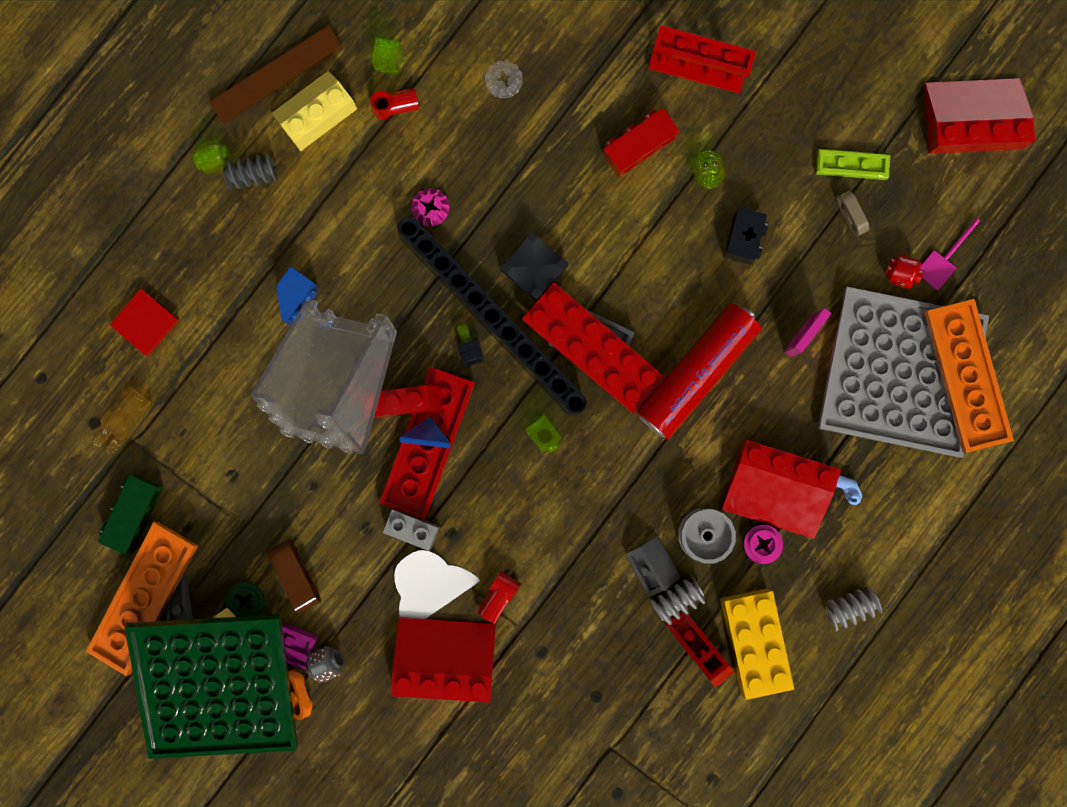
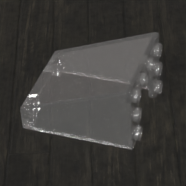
(327, 378)

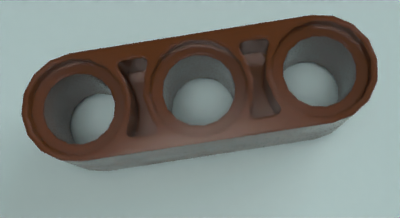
(293, 576)

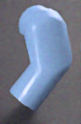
(850, 489)

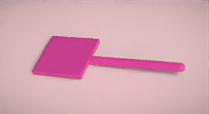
(937, 268)

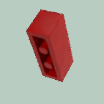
(640, 142)
(408, 401)

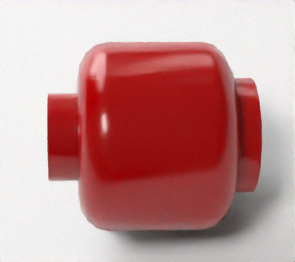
(904, 271)

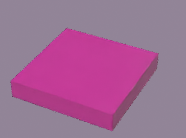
(807, 332)

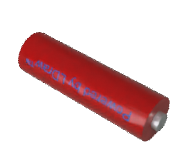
(699, 370)

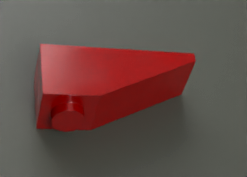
(700, 649)

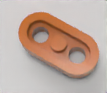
(301, 702)

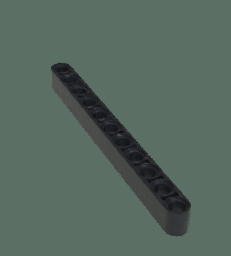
(487, 305)

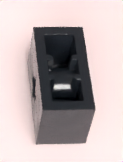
(753, 223)

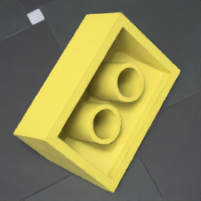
(314, 110)

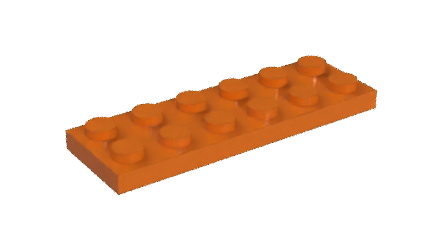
(968, 376)
(142, 593)

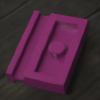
(298, 645)

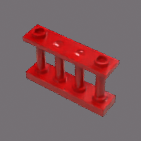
(701, 59)

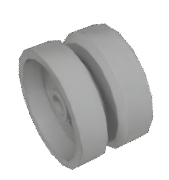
(721, 536)

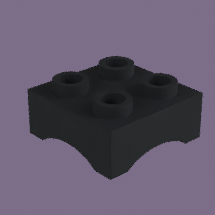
(534, 266)

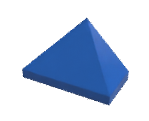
(426, 434)

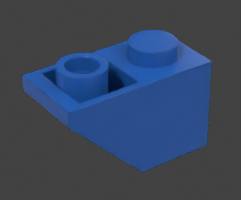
(292, 294)

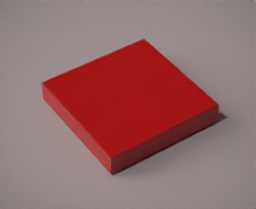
(144, 322)

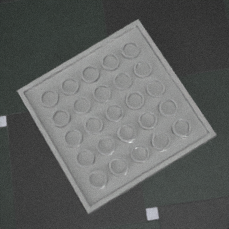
(887, 375)

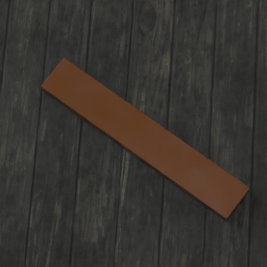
(275, 74)

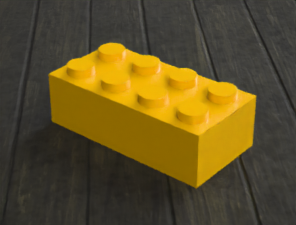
(757, 643)

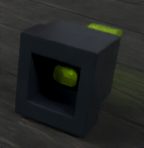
(469, 349)

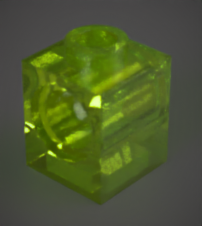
(536, 427)

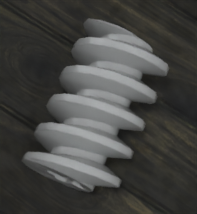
(678, 600)
(852, 606)

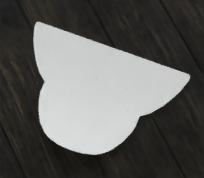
(429, 584)

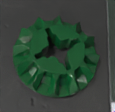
(245, 589)

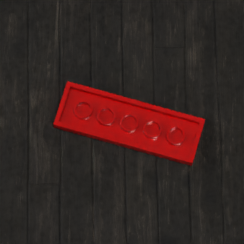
(593, 348)
(420, 467)

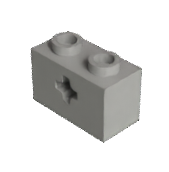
(411, 529)

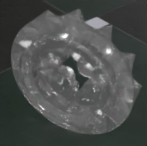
(497, 87)

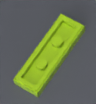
(852, 164)

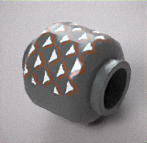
(325, 664)

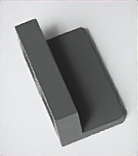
(653, 566)

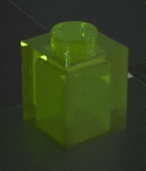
(387, 56)

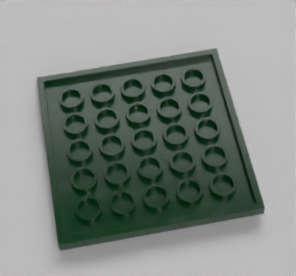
(212, 686)

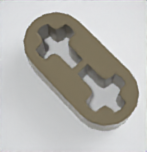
(852, 213)

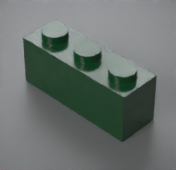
(129, 514)

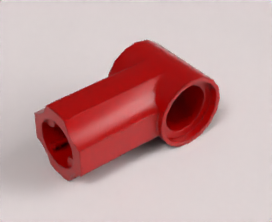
(397, 101)
(500, 594)

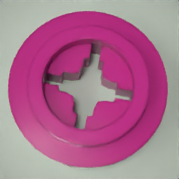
(433, 217)
(774, 545)

